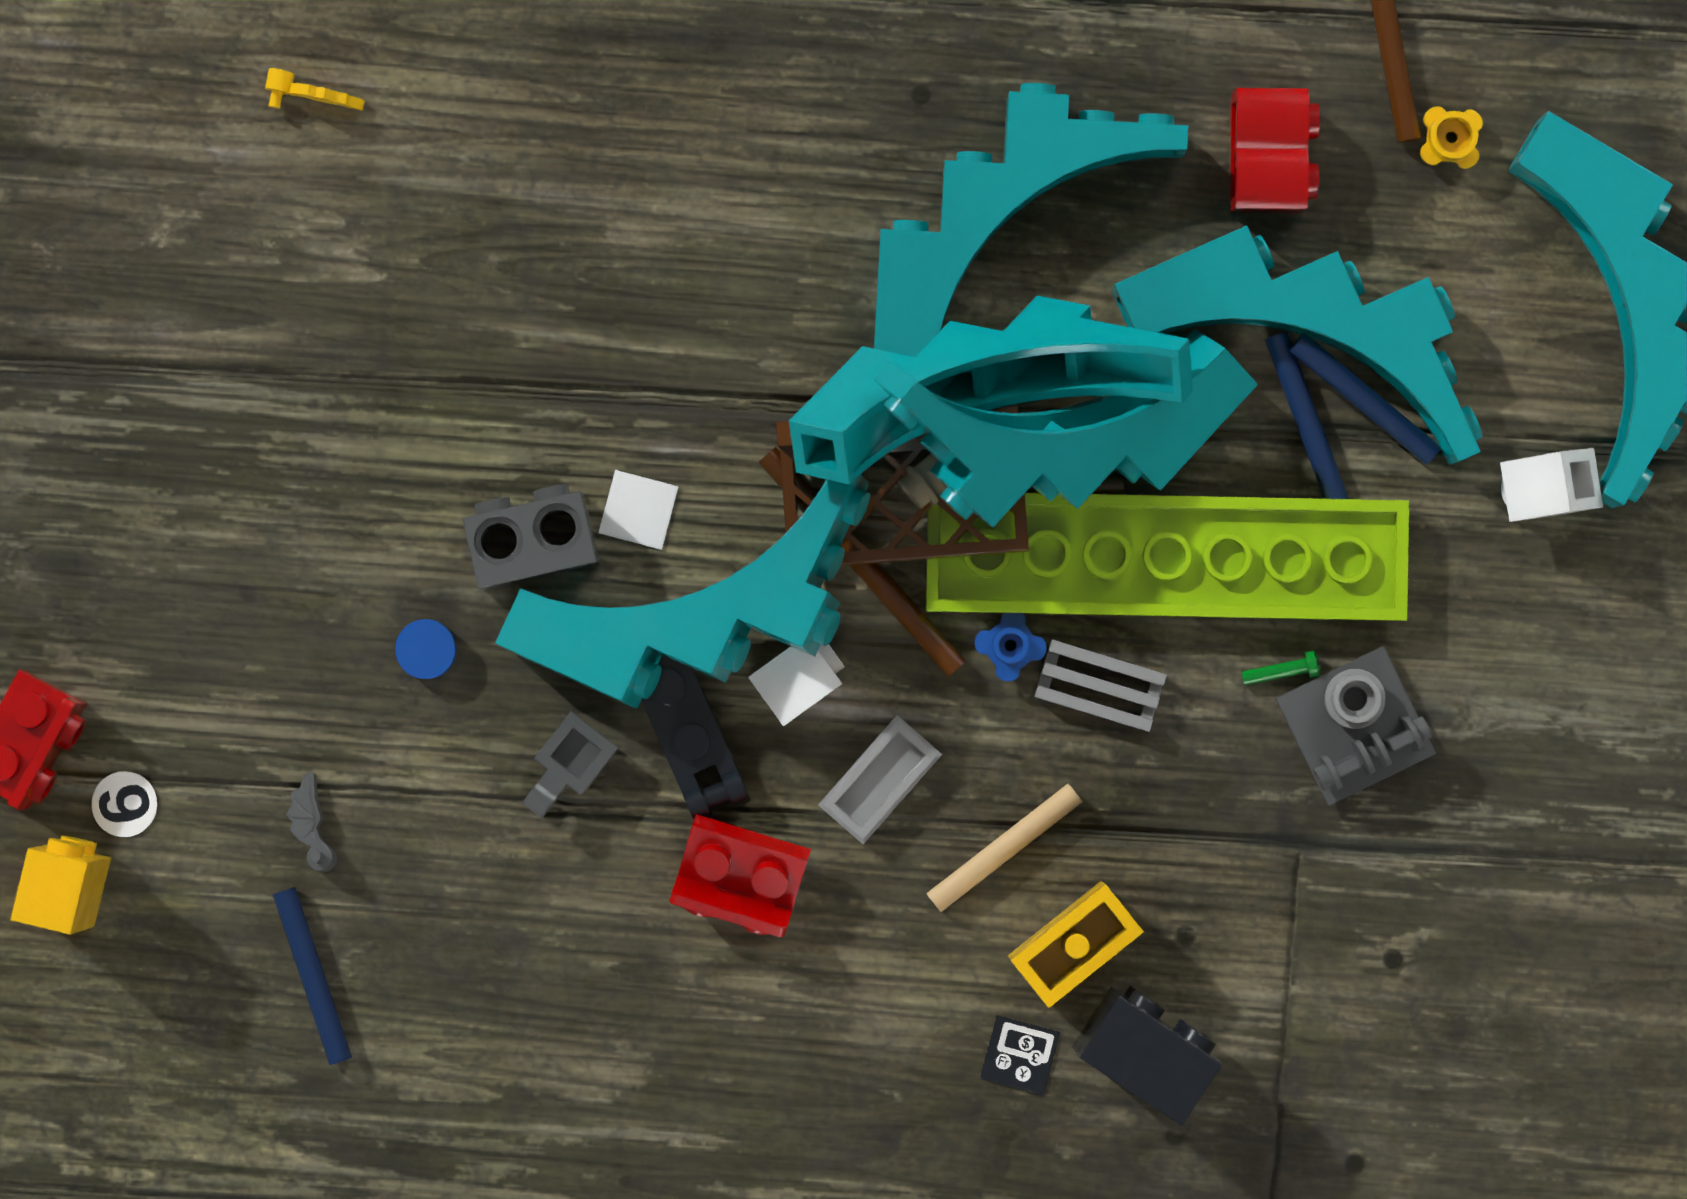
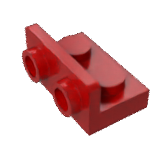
(33, 730)
(739, 876)

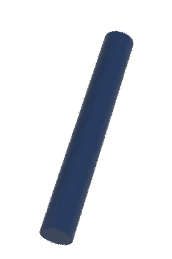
(1364, 398)
(1306, 417)
(312, 975)

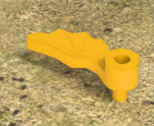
(281, 83)

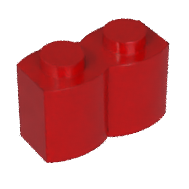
(1271, 150)

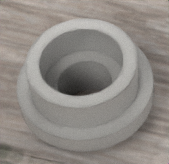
(1373, 694)

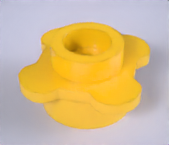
(1465, 127)

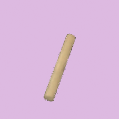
(1004, 847)

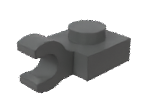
(573, 758)

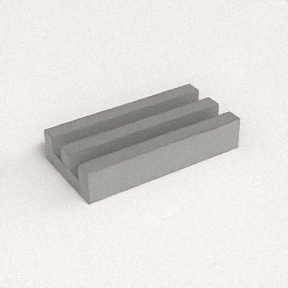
(1148, 700)

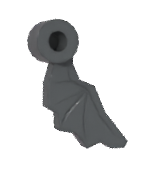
(305, 825)

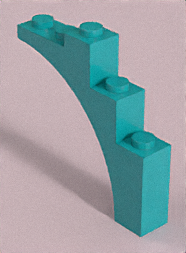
(978, 197)
(1610, 208)
(1391, 336)
(1041, 355)
(1070, 450)
(706, 630)

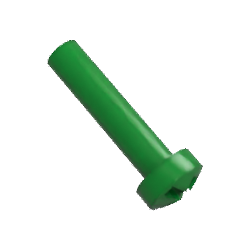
(1283, 670)

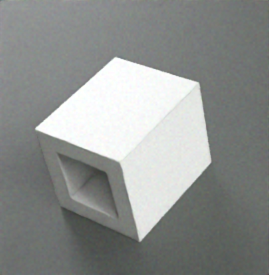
(1551, 484)
(797, 680)

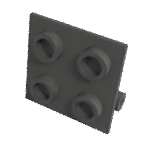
(1349, 758)

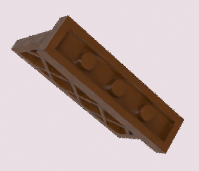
(891, 552)

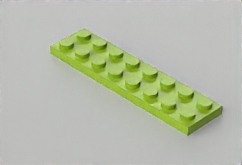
(1184, 559)

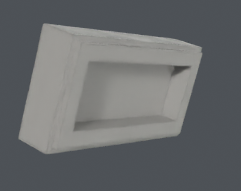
(880, 779)

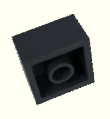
(1148, 1055)

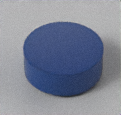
(426, 649)

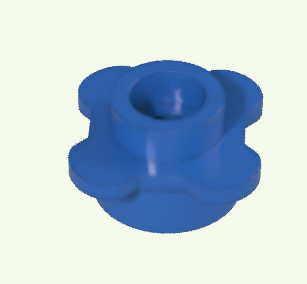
(1010, 662)

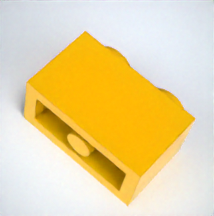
(61, 885)
(1075, 944)

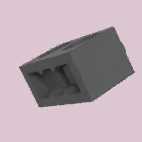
(533, 553)

